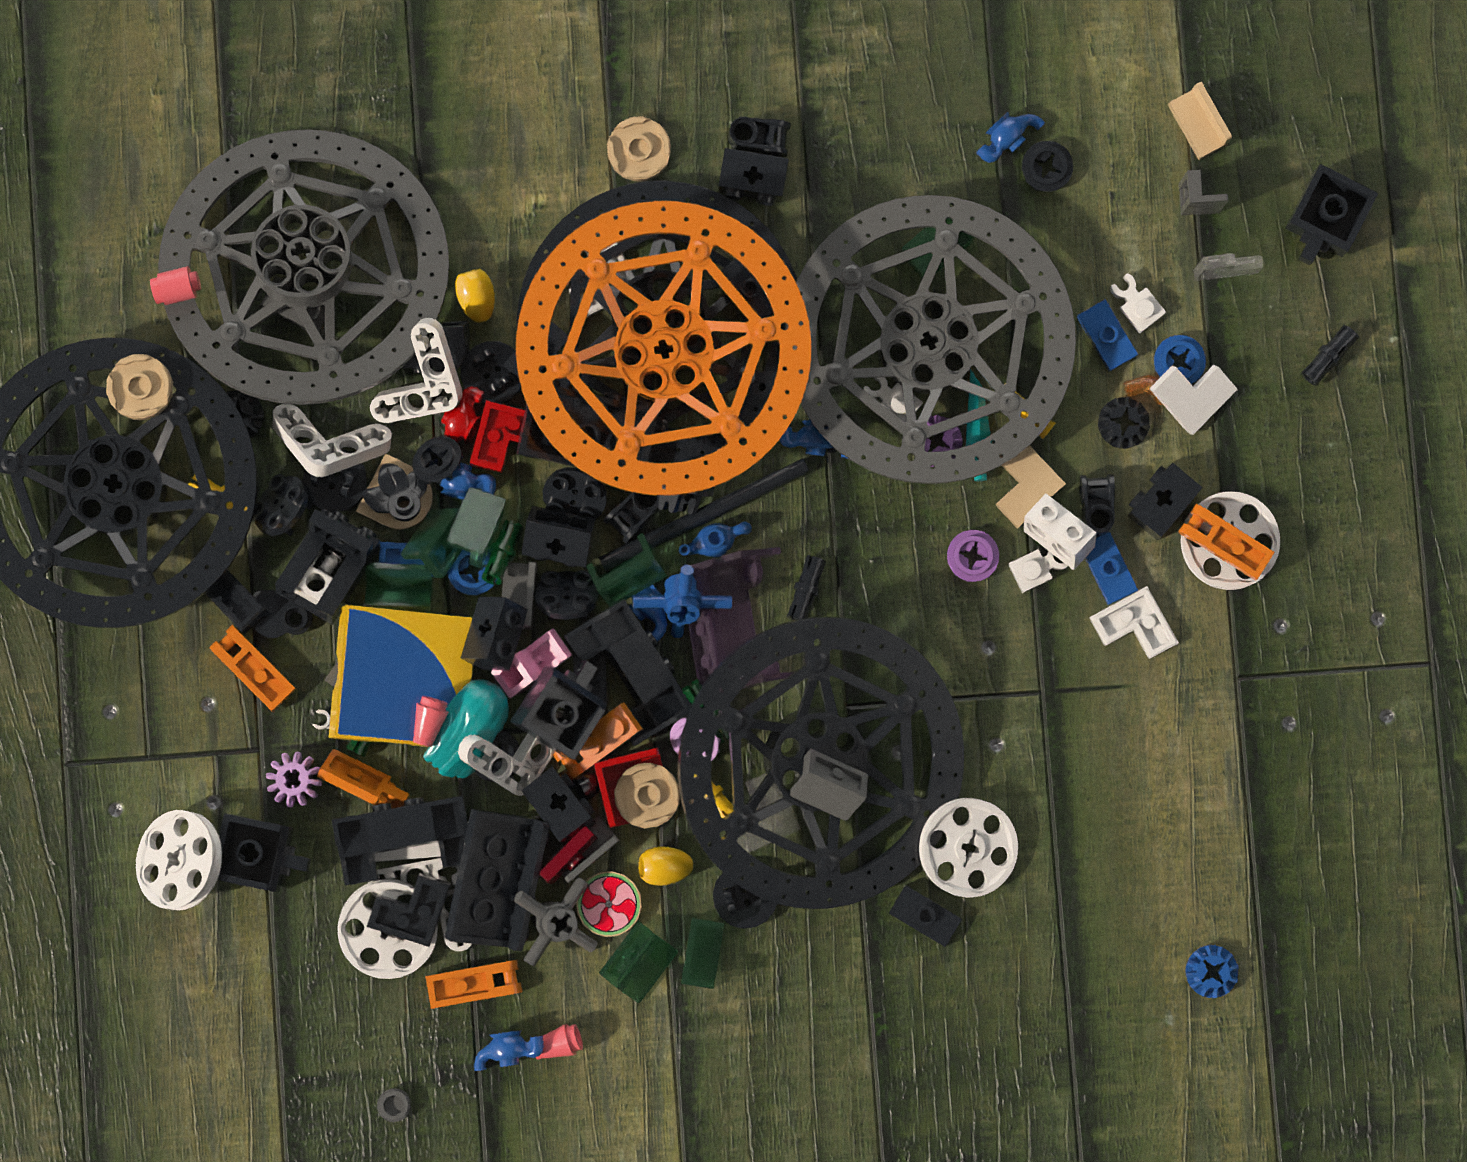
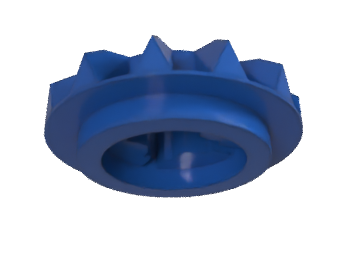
(1178, 345)
(466, 583)
(1196, 970)

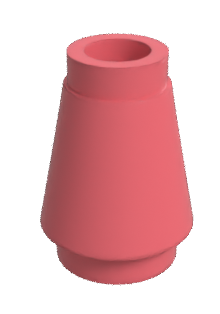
(428, 720)
(562, 1042)

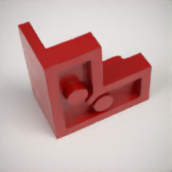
(496, 430)
(611, 770)

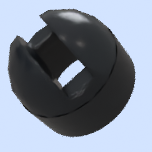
(586, 785)

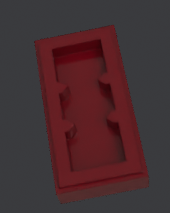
(569, 856)

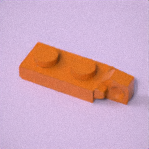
(361, 780)

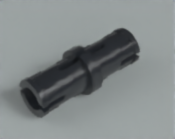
(1330, 355)
(806, 588)

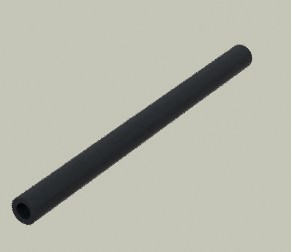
(707, 513)

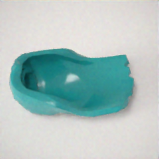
(478, 710)

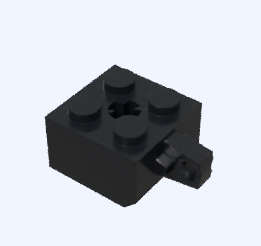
(1322, 230)
(574, 697)
(274, 848)

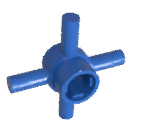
(682, 600)

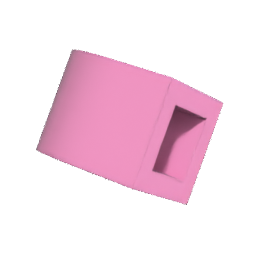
(529, 663)

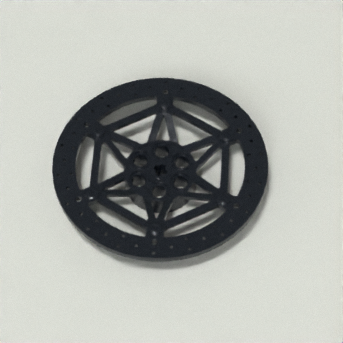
(644, 283)
(86, 459)
(853, 754)

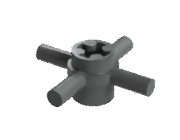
(565, 926)

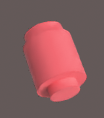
(175, 286)

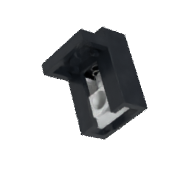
(334, 535)

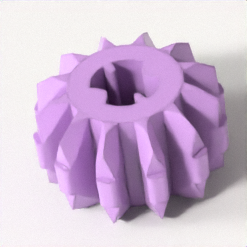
(283, 781)

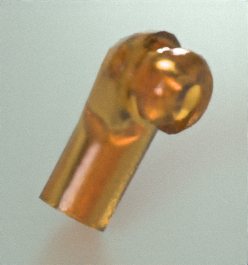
(1141, 385)

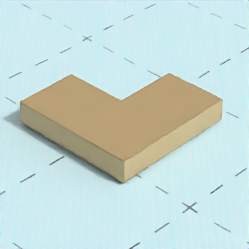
(1033, 480)

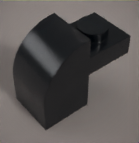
(459, 343)

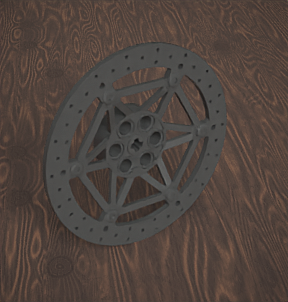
(312, 269)
(953, 313)

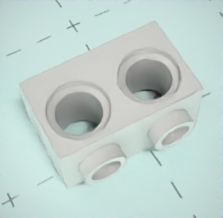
(1059, 531)

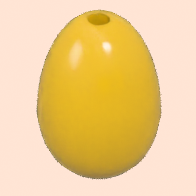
(475, 294)
(664, 865)

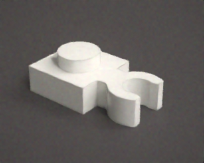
(1140, 307)
(892, 398)
(1034, 569)

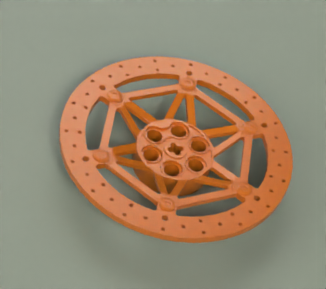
(694, 258)

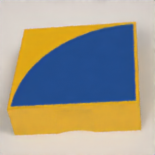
(387, 667)

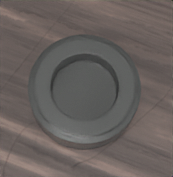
(394, 1105)

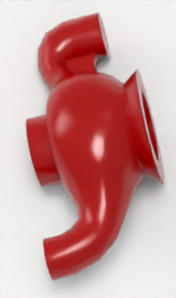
(462, 420)

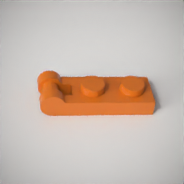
(1227, 542)
(253, 669)
(607, 736)
(472, 984)

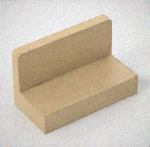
(1200, 121)

